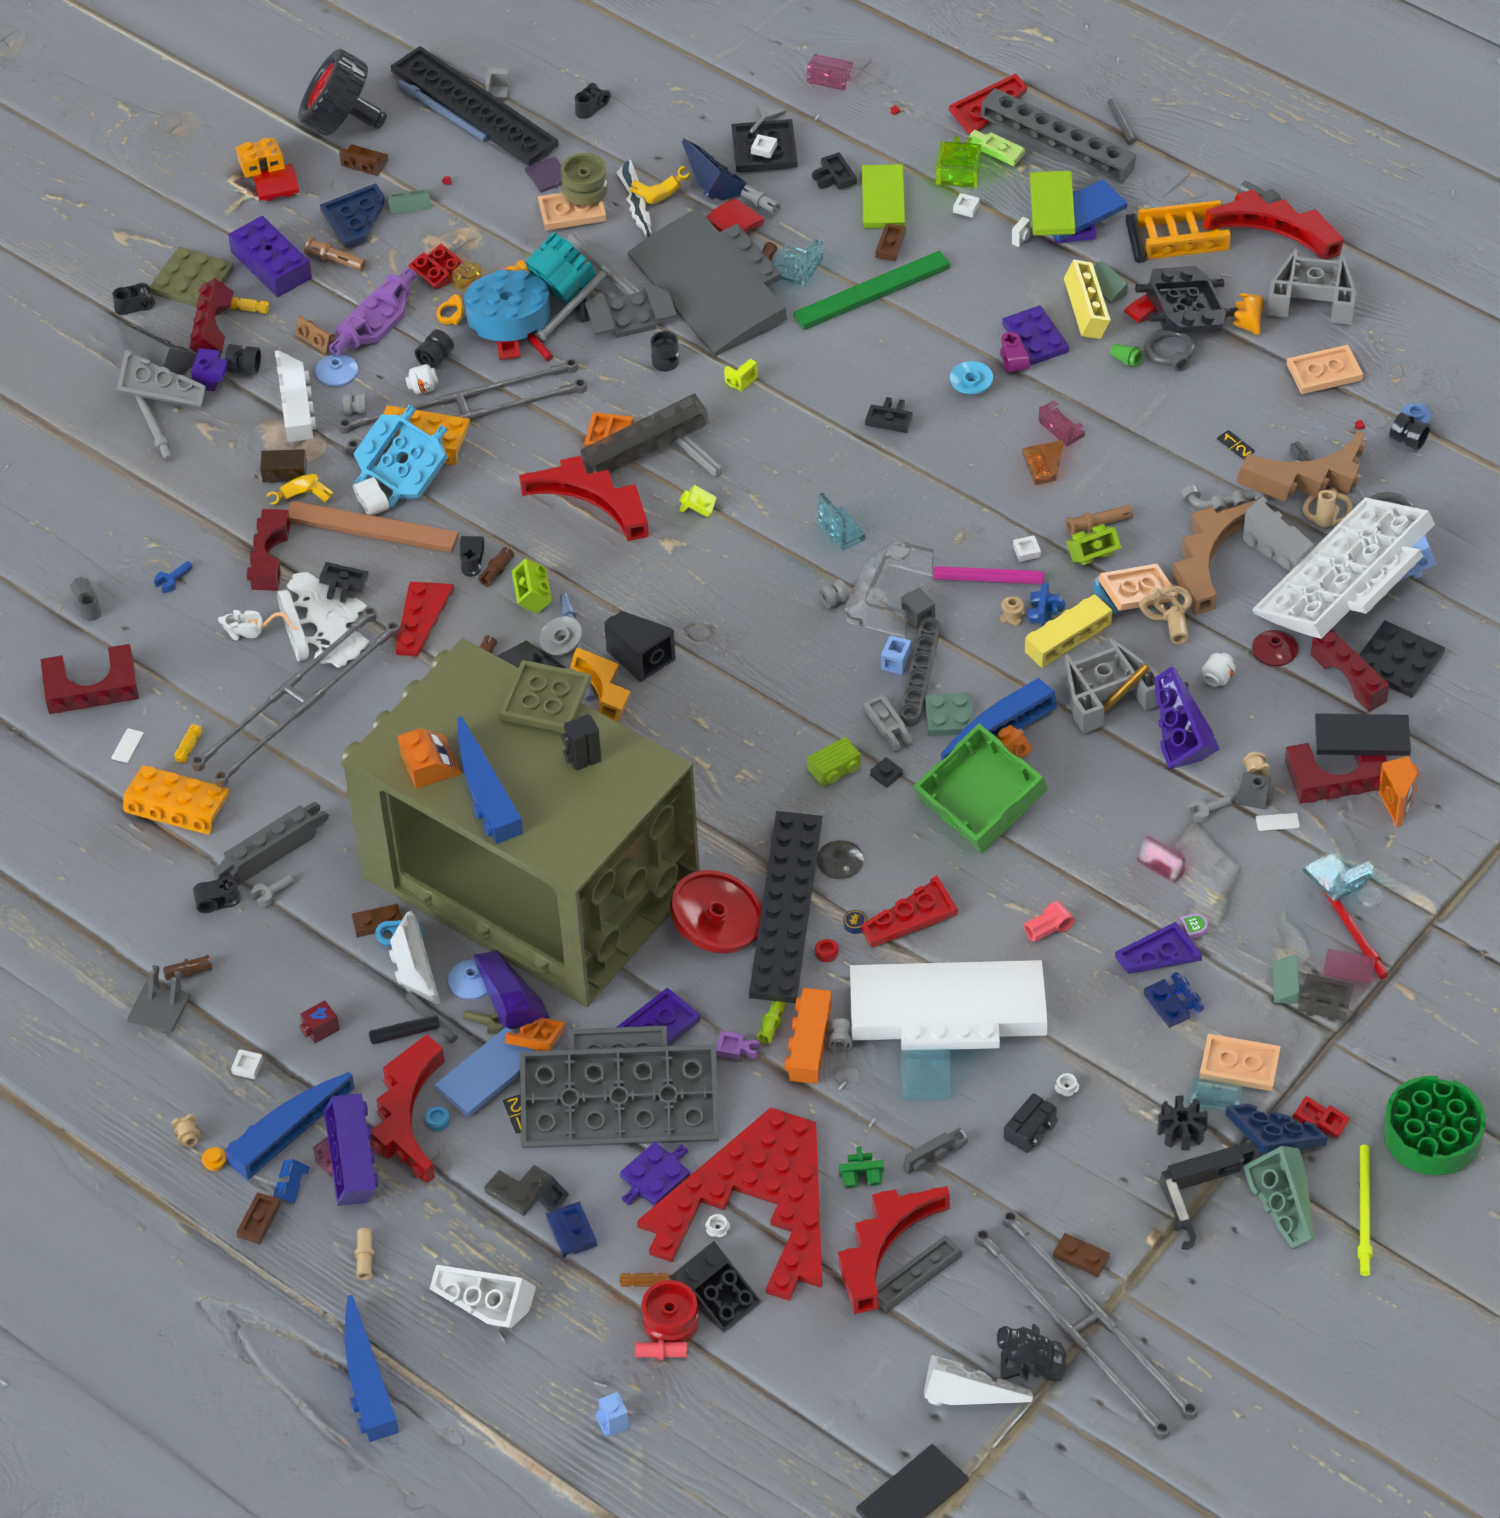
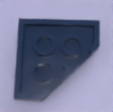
(354, 214)
(1274, 1129)

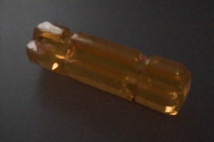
(642, 1279)

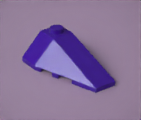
(1184, 728)
(510, 994)

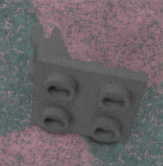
(157, 1005)

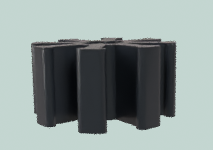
(1182, 1122)

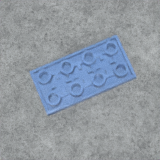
(482, 1074)

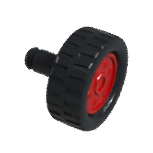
(336, 94)

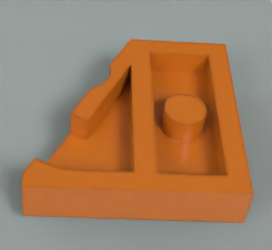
(605, 425)
(539, 1035)

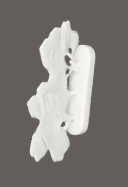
(326, 614)

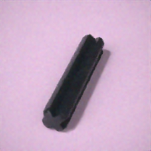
(1135, 237)
(404, 1029)

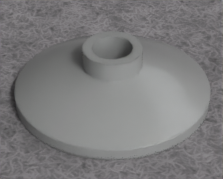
(555, 631)

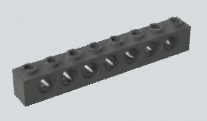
(1058, 135)

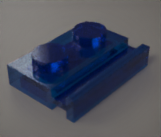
(571, 1229)

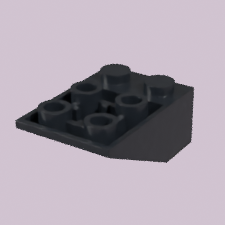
(717, 1285)

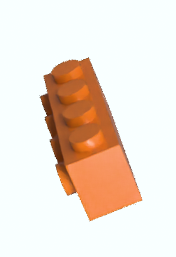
(809, 1036)

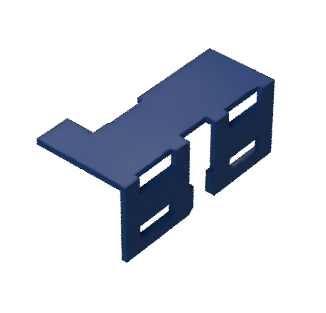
(292, 1185)

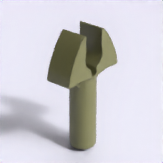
(489, 1020)

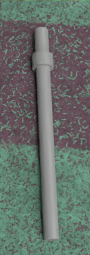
(160, 442)

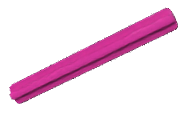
(988, 575)

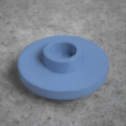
(1417, 411)

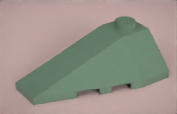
(1283, 1188)

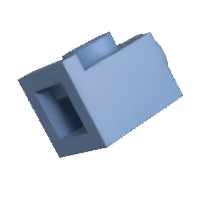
(895, 655)
(612, 1415)

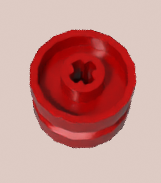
(670, 1312)

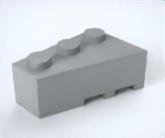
(1273, 536)

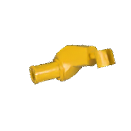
(660, 191)
(301, 485)

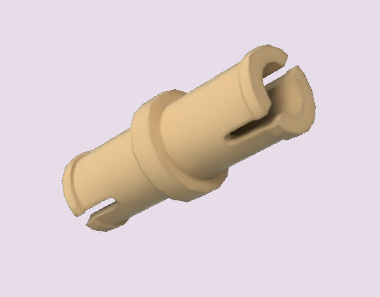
(364, 1254)

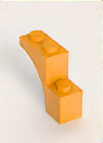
(611, 697)

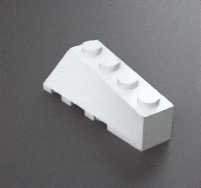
(295, 398)

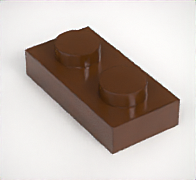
(890, 242)
(367, 921)
(258, 1218)
(1081, 1255)

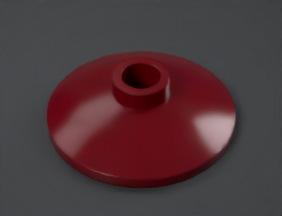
(1275, 648)

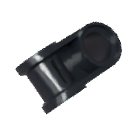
(590, 101)
(130, 299)
(471, 554)
(214, 895)

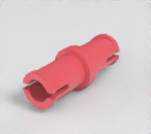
(660, 1349)

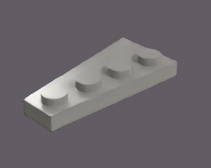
(151, 381)

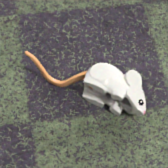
(248, 624)

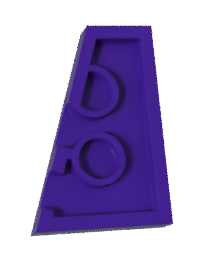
(1158, 950)

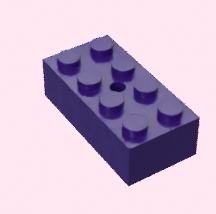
(270, 256)
(350, 1149)

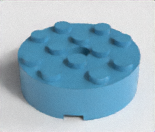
(507, 305)

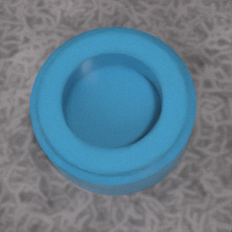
(437, 1118)

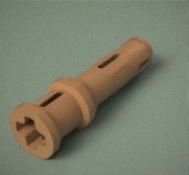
(327, 252)
(1090, 520)

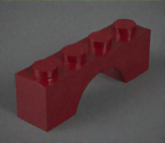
(212, 301)
(272, 529)
(1366, 683)

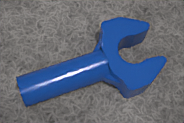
(170, 578)

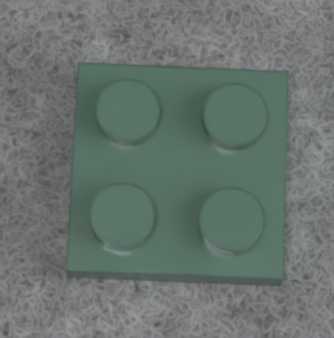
(948, 713)

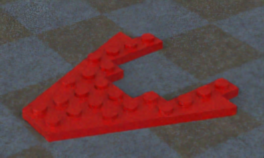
(767, 1161)

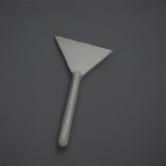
(766, 112)

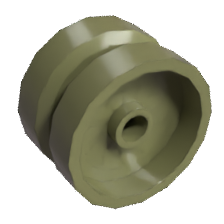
(584, 179)

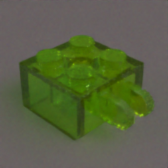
(958, 163)

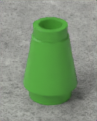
(1128, 355)

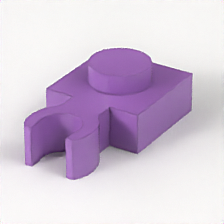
(733, 1045)

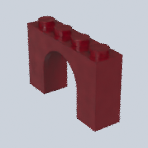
(116, 687)
(1315, 784)

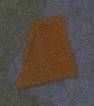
(1043, 461)

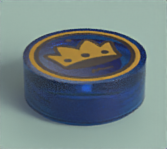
(853, 920)

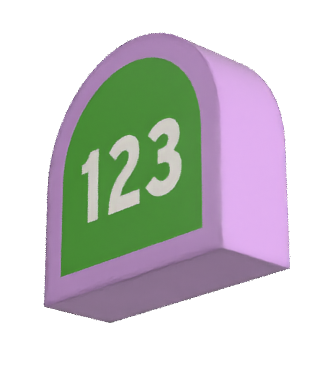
(1194, 925)

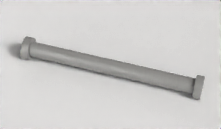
(604, 273)

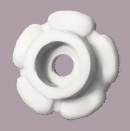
(1066, 1080)
(714, 1221)

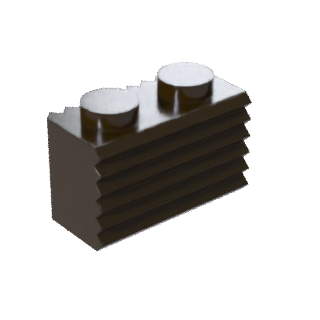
(282, 465)

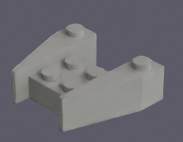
(1316, 281)
(1098, 677)

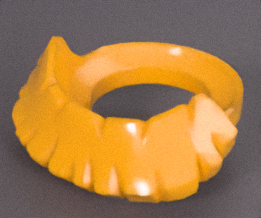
(455, 319)

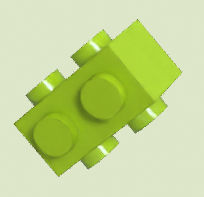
(1099, 542)
(531, 586)

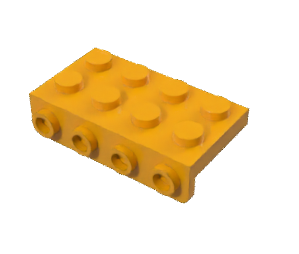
(429, 423)
(174, 799)

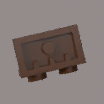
(363, 159)

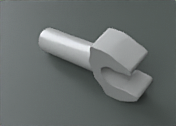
(1206, 808)
(268, 891)

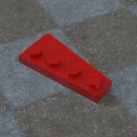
(968, 110)
(420, 614)
(919, 910)

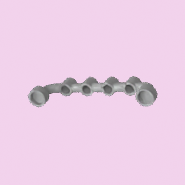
(1192, 494)

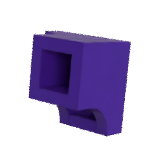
(209, 368)

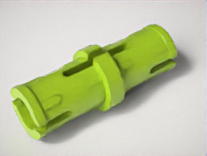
(771, 1022)

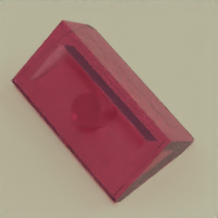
(1161, 859)
(1349, 965)

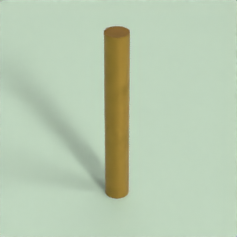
(1125, 687)

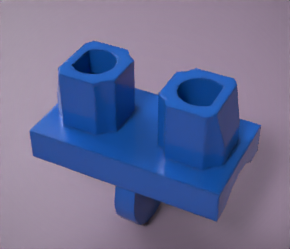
(1047, 605)

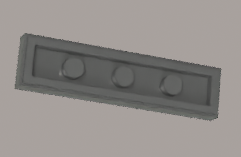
(917, 1273)

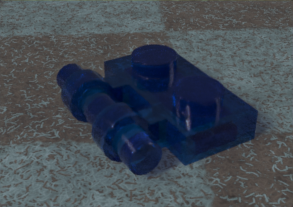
(1167, 1003)

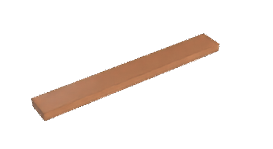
(373, 527)

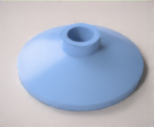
(336, 370)
(464, 985)

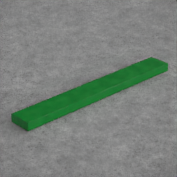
(871, 290)

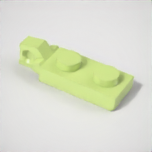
(998, 147)

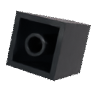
(639, 644)

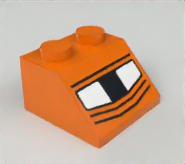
(427, 757)
(1398, 787)

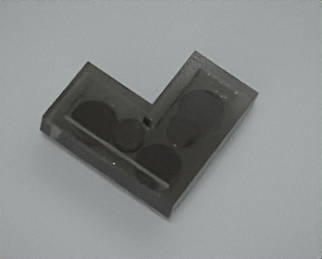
(515, 1194)

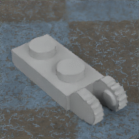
(887, 721)

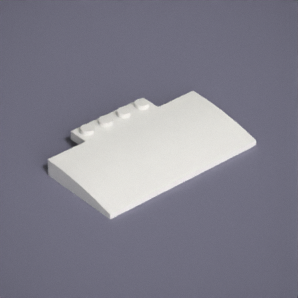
(1348, 568)
(948, 1003)

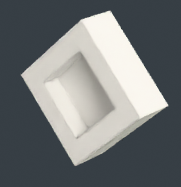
(764, 146)
(966, 205)
(1021, 231)
(1026, 548)
(247, 1064)

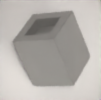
(498, 82)

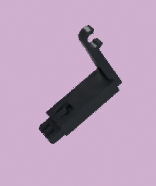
(1197, 1171)

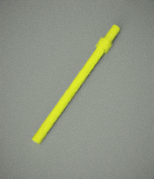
(1365, 1250)

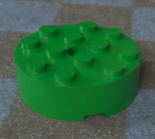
(1434, 1125)

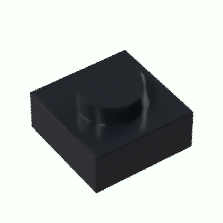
(886, 772)
(551, 1195)

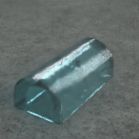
(1215, 1093)

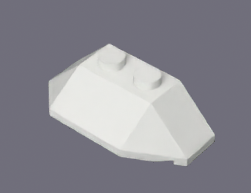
(412, 960)

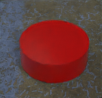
(826, 950)

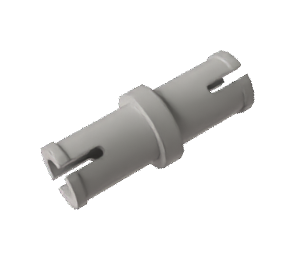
(761, 199)

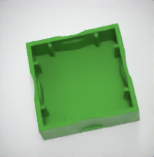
(980, 788)

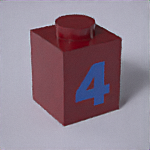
(319, 1022)

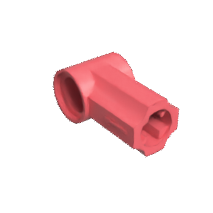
(1053, 919)

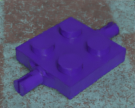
(654, 1173)

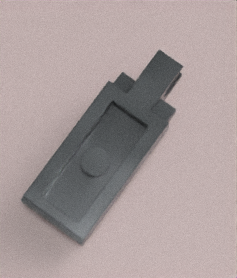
(934, 1149)

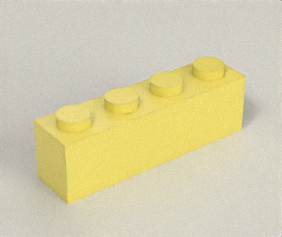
(1087, 299)
(1068, 630)

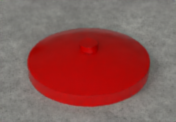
(716, 911)

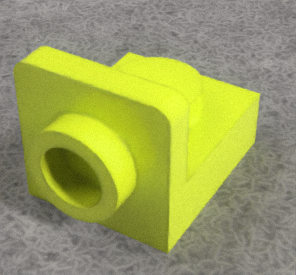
(743, 376)

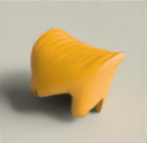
(1249, 313)

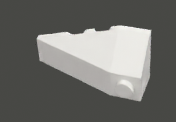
(488, 1296)
(953, 1385)

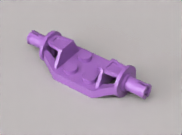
(376, 314)

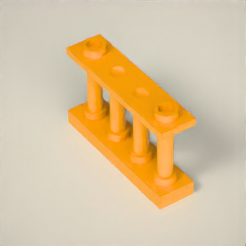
(1184, 244)

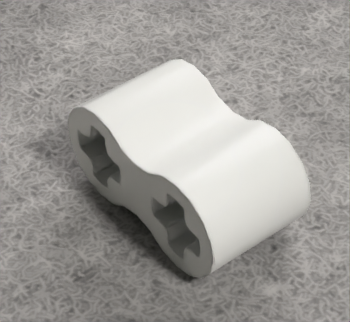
(371, 496)

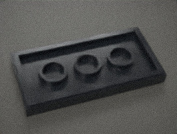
(1362, 734)
(915, 1488)

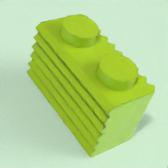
(834, 761)

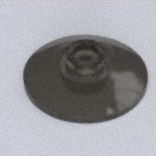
(840, 866)

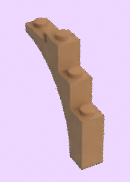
(1283, 478)
(1199, 548)

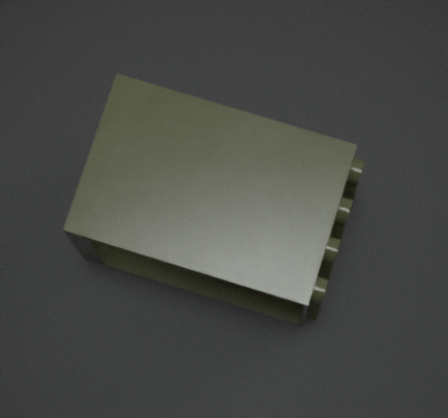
(594, 845)

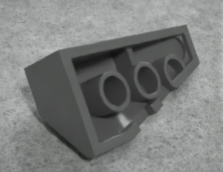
(158, 350)

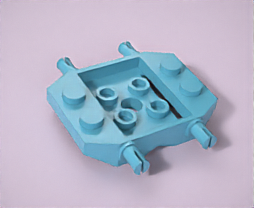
(424, 453)

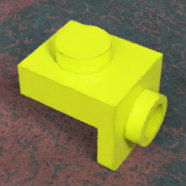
(698, 500)

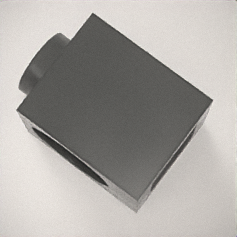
(917, 606)

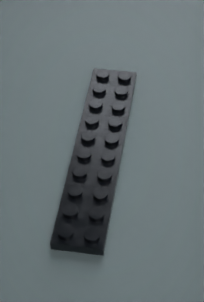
(475, 105)
(785, 907)

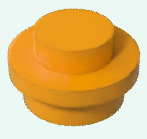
(214, 1158)

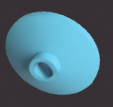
(971, 377)

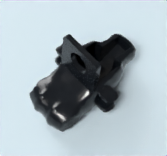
(1030, 1353)

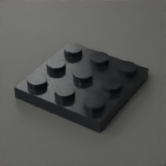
(783, 155)
(1401, 657)

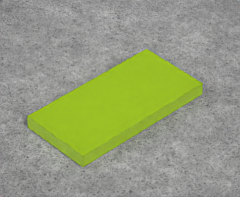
(883, 195)
(1052, 203)

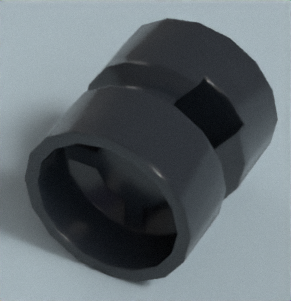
(434, 348)
(664, 351)
(243, 359)
(1411, 432)

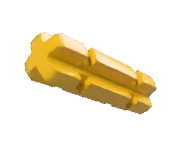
(250, 305)
(188, 743)

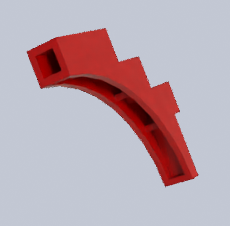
(1278, 217)
(596, 488)
(404, 1079)
(874, 1237)

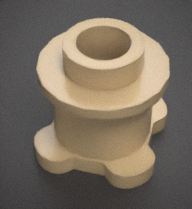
(1012, 611)
(1256, 764)
(186, 1130)

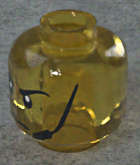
(466, 274)

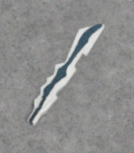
(627, 176)

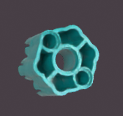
(559, 267)

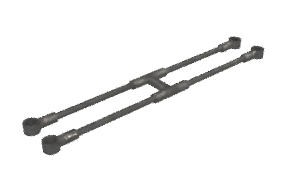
(570, 366)
(392, 630)
(1073, 1331)

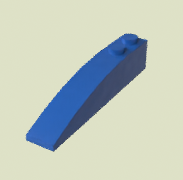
(1016, 709)
(486, 791)
(283, 1126)
(366, 1381)

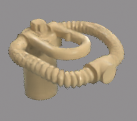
(1326, 507)
(1174, 616)

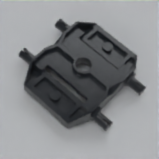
(1204, 306)

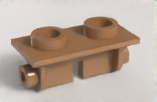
(314, 334)

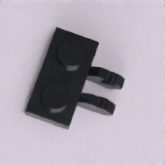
(834, 171)
(888, 417)
(344, 578)

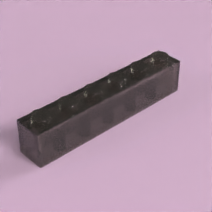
(646, 436)

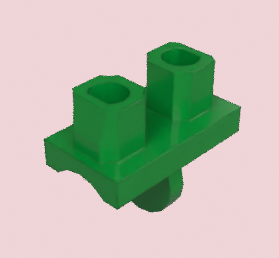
(850, 1170)

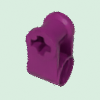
(1013, 353)

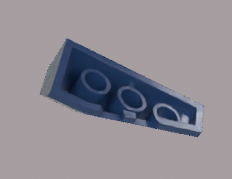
(711, 174)

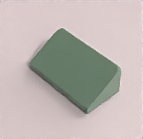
(409, 201)
(1110, 283)
(1285, 980)

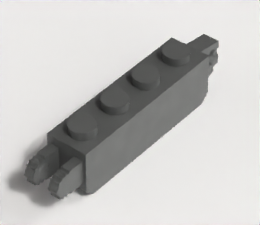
(272, 843)

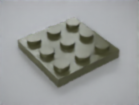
(186, 273)
(544, 696)

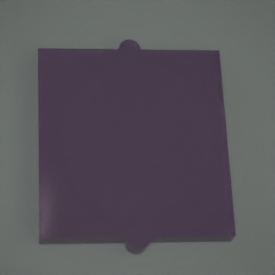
(545, 174)

